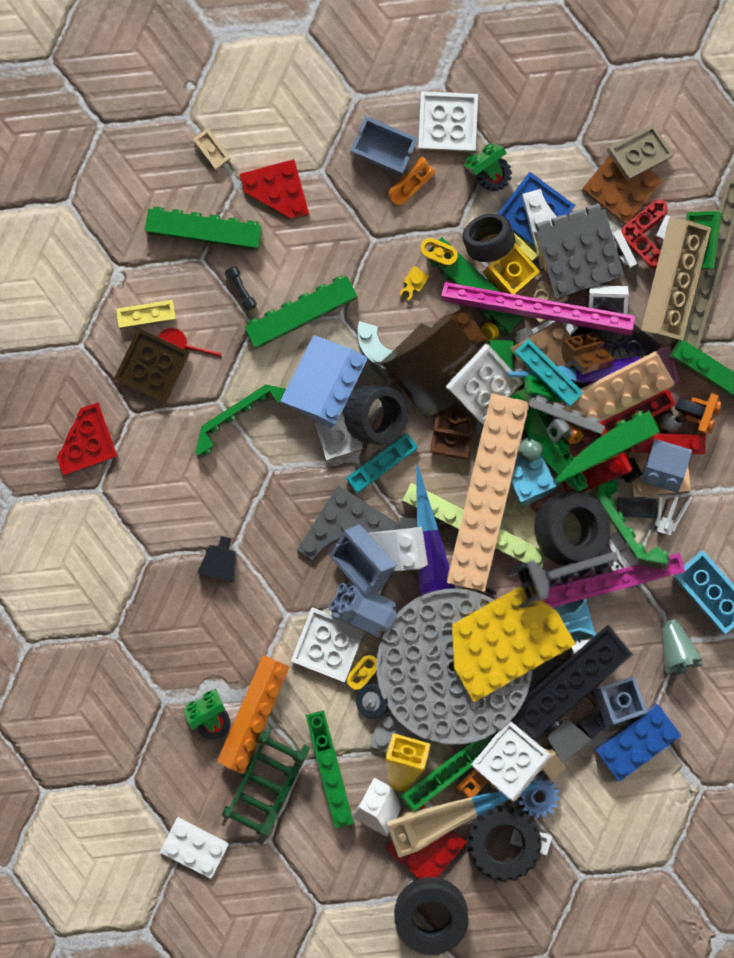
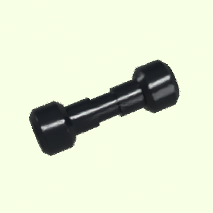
(233, 275)

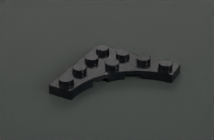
(638, 342)

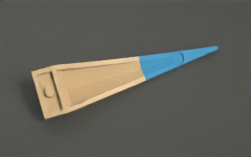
(426, 825)

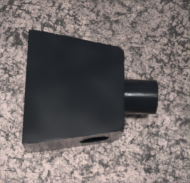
(219, 561)

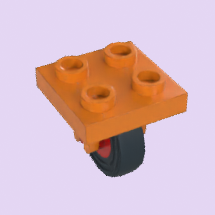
(700, 412)

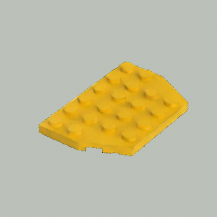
(506, 642)

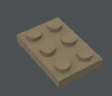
(640, 152)

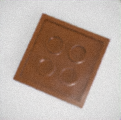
(616, 194)

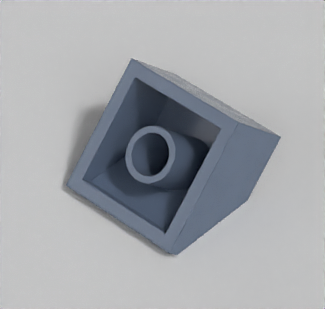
(666, 466)

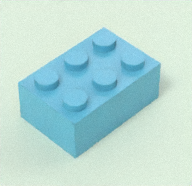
(531, 480)

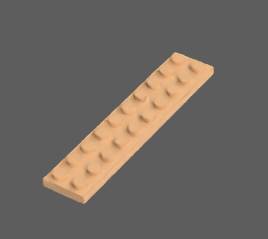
(488, 492)

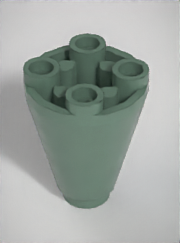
(678, 649)

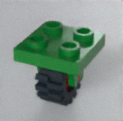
(489, 167)

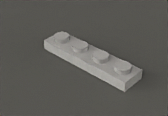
(573, 416)

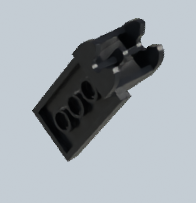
(537, 581)

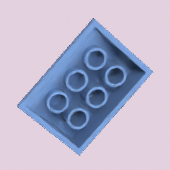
(323, 380)

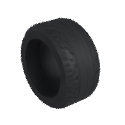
(493, 249)

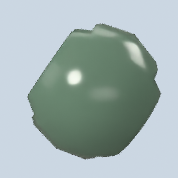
(530, 450)

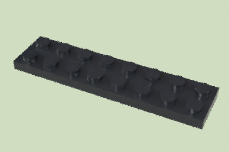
(571, 682)

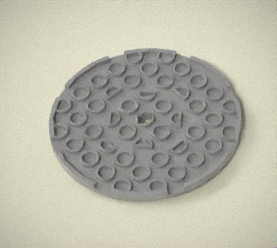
(422, 687)

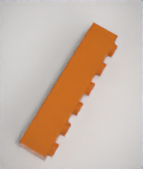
(253, 714)

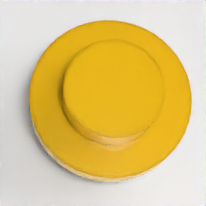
(489, 331)

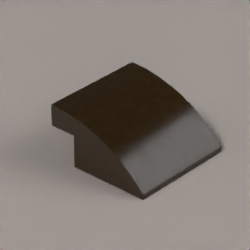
(429, 362)

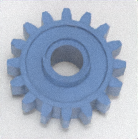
(542, 806)

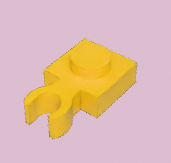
(415, 281)

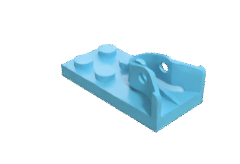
(576, 619)

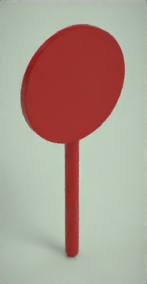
(179, 339)

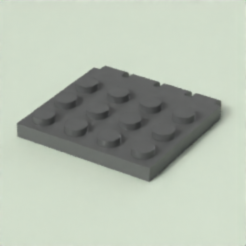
(578, 251)

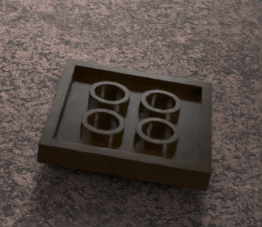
(152, 365)

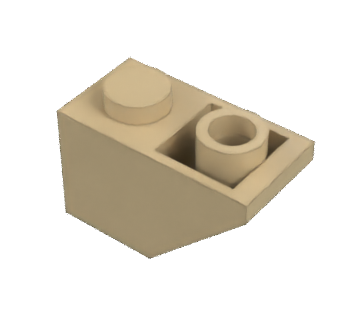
(553, 766)

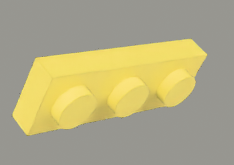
(146, 314)

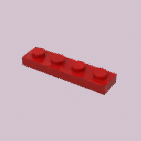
(693, 442)
(604, 472)

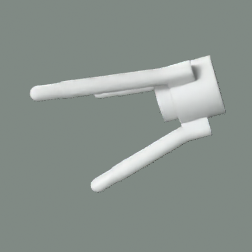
(666, 524)

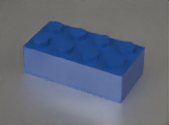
(637, 742)

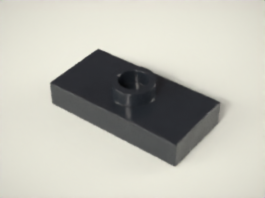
(636, 507)

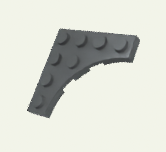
(340, 514)

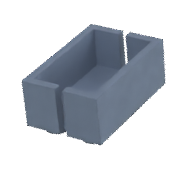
(383, 146)
(362, 560)

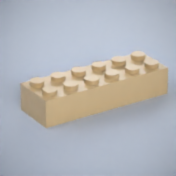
(676, 278)

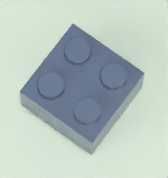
(620, 701)

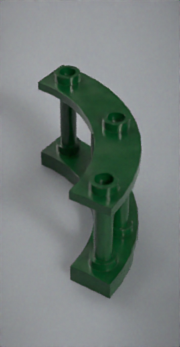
(281, 790)

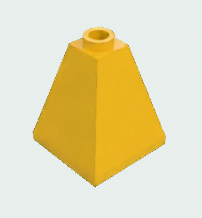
(405, 761)

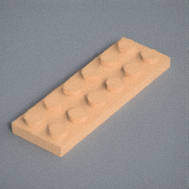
(622, 389)

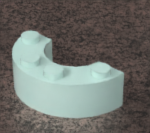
(371, 345)

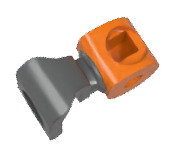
(565, 430)

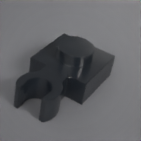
(592, 725)

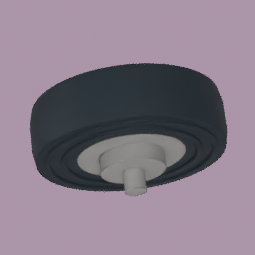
(371, 702)

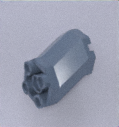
(367, 613)

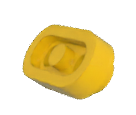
(439, 251)
(363, 672)

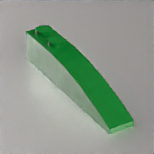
(703, 367)
(617, 440)
(443, 774)

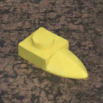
(525, 248)

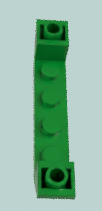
(205, 445)
(654, 557)

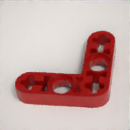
(640, 230)

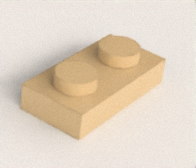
(211, 148)

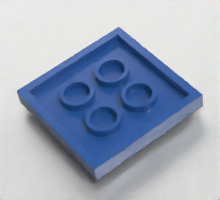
(515, 210)

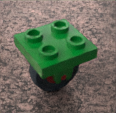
(208, 715)

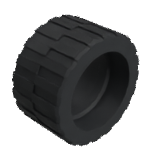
(394, 414)

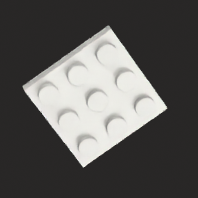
(448, 121)
(481, 377)
(327, 645)
(511, 760)

